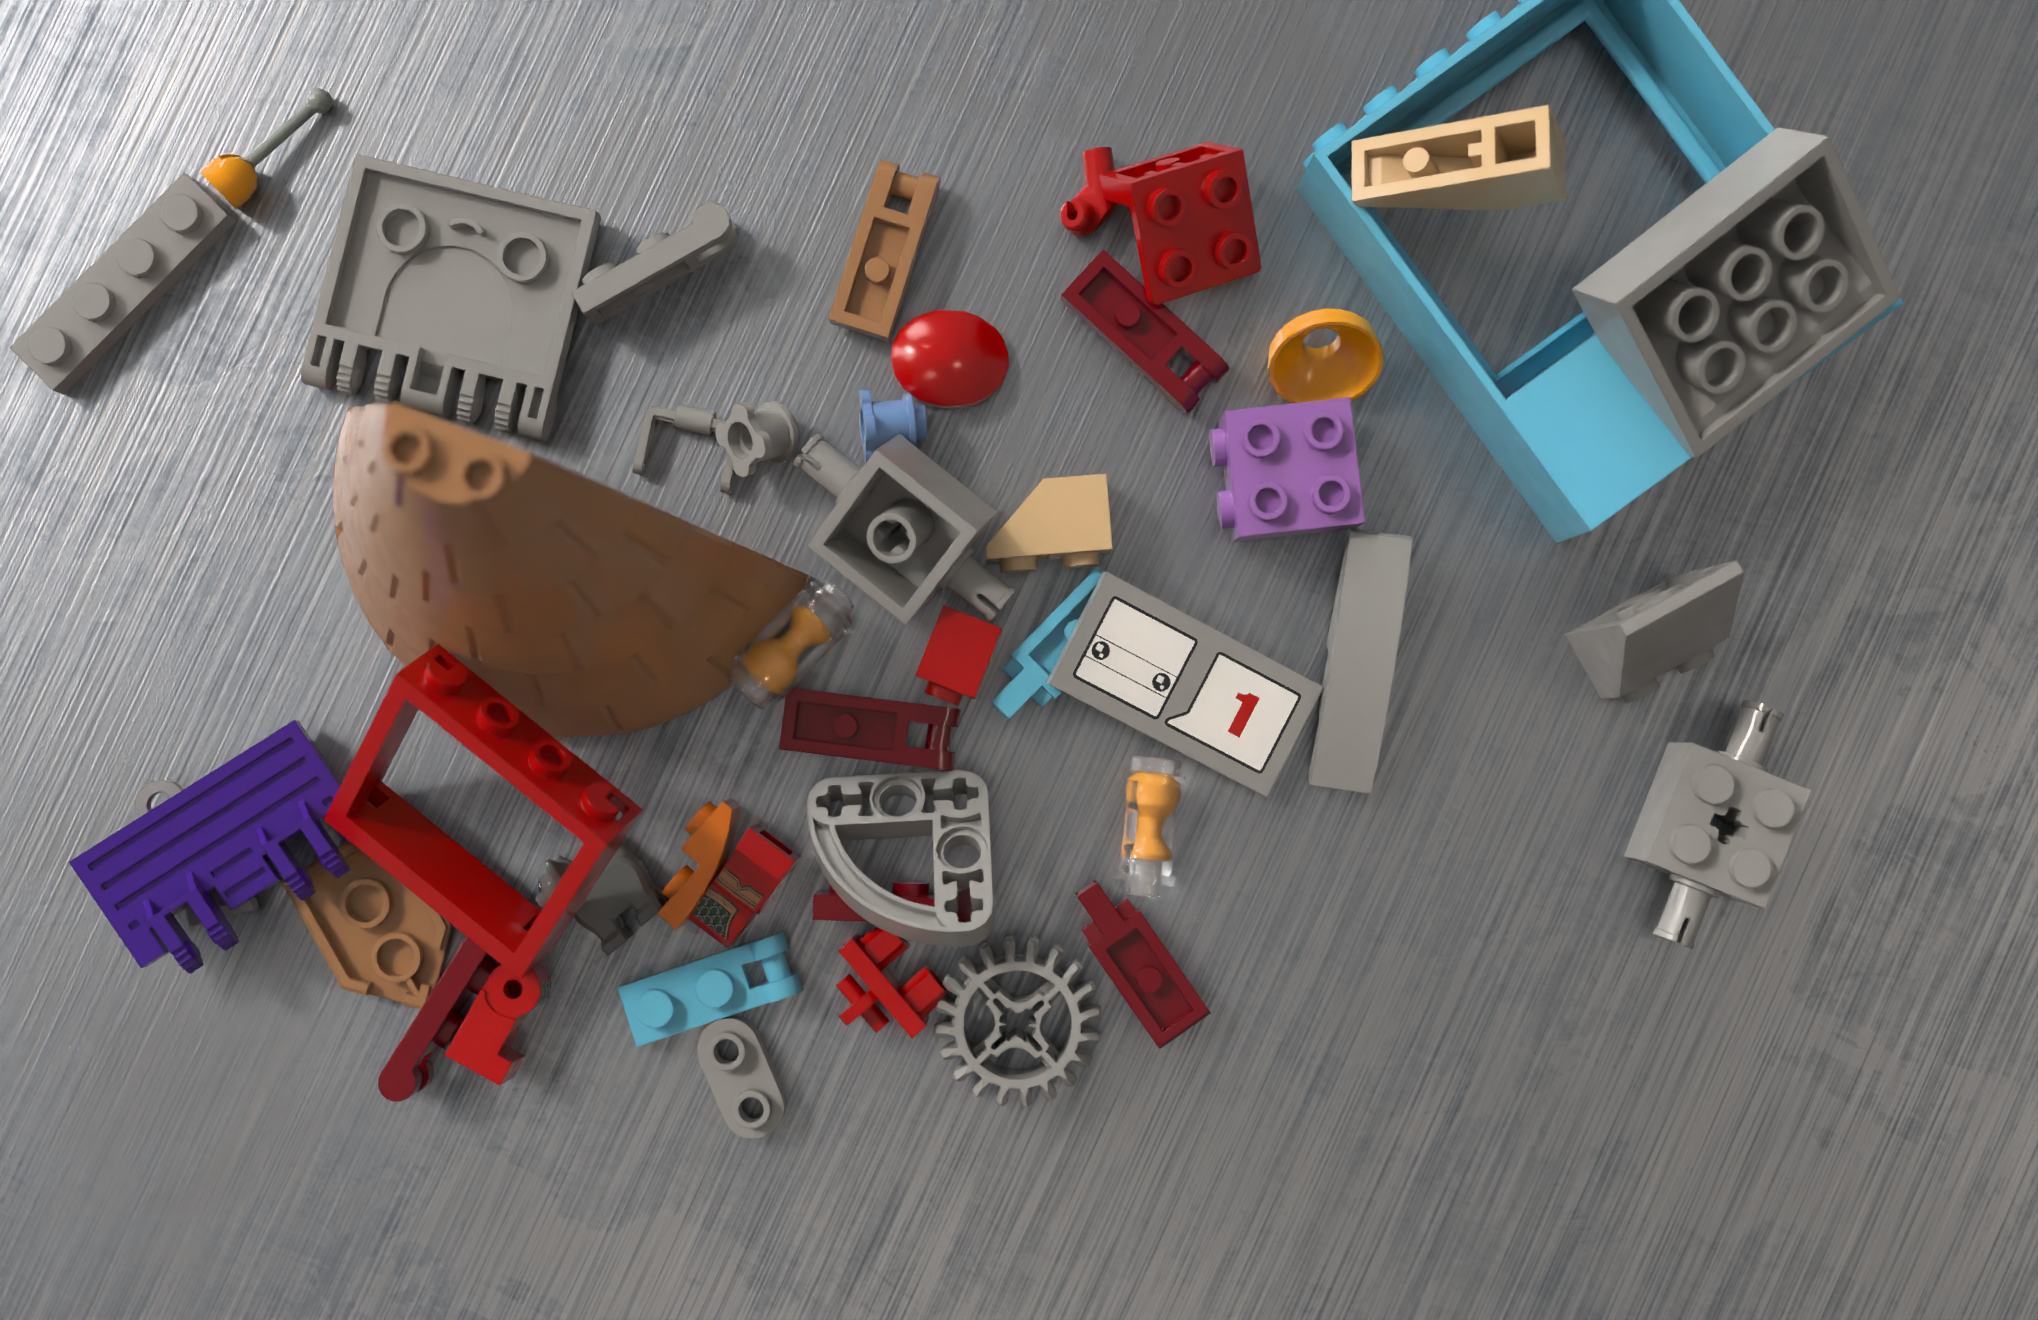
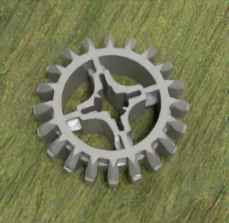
(1038, 1045)

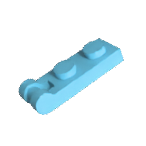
(707, 989)

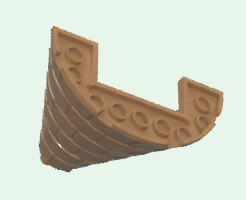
(540, 577)

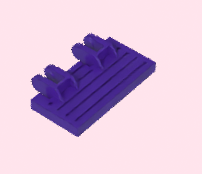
(212, 840)

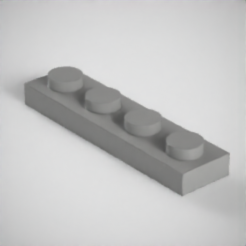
(123, 284)

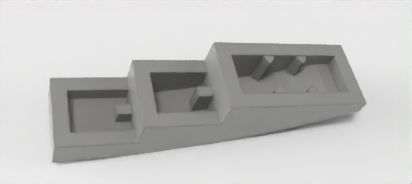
(1360, 660)

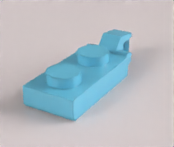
(1038, 654)

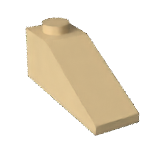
(1464, 164)

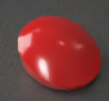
(949, 359)

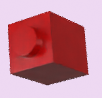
(957, 655)

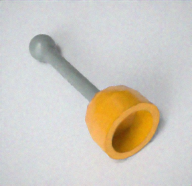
(236, 176)

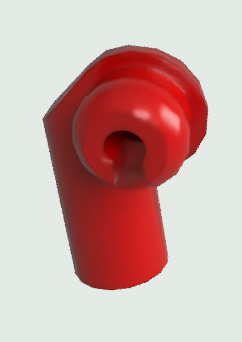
(1088, 208)

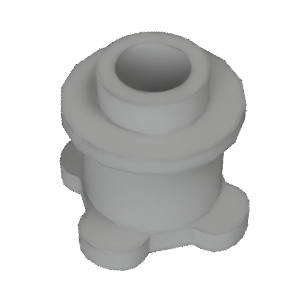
(758, 435)

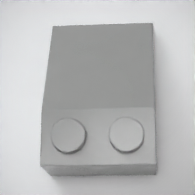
(1658, 631)

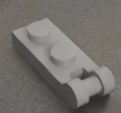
(658, 264)

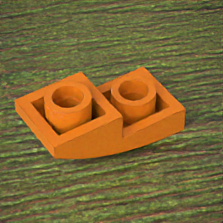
(709, 846)

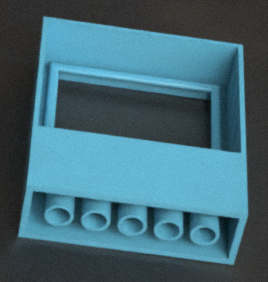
(1564, 412)

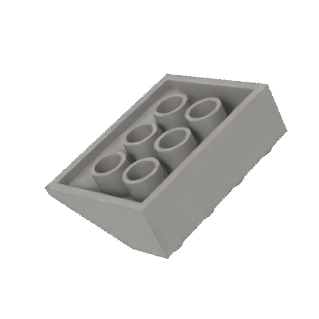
(1740, 288)

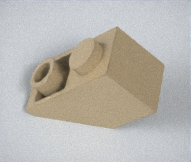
(1056, 521)

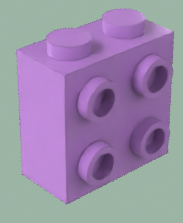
(1288, 470)

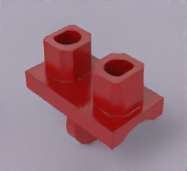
(905, 1002)

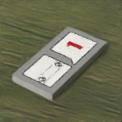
(1184, 684)

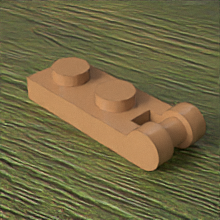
(883, 252)

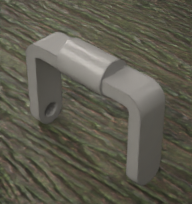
(686, 419)

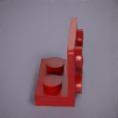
(1188, 218)

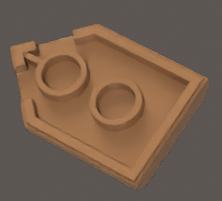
(374, 930)

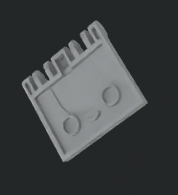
(455, 285)

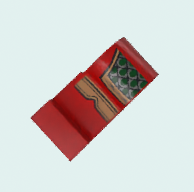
(744, 885)
(495, 1021)

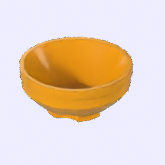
(1330, 372)

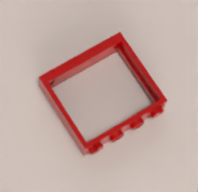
(437, 865)

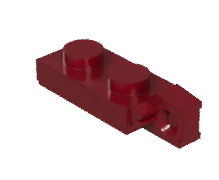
(1140, 966)

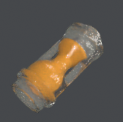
(770, 667)
(1149, 824)

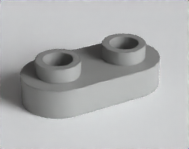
(744, 1077)

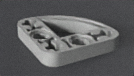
(947, 826)

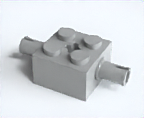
(865, 535)
(1756, 829)

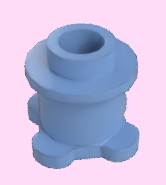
(886, 419)

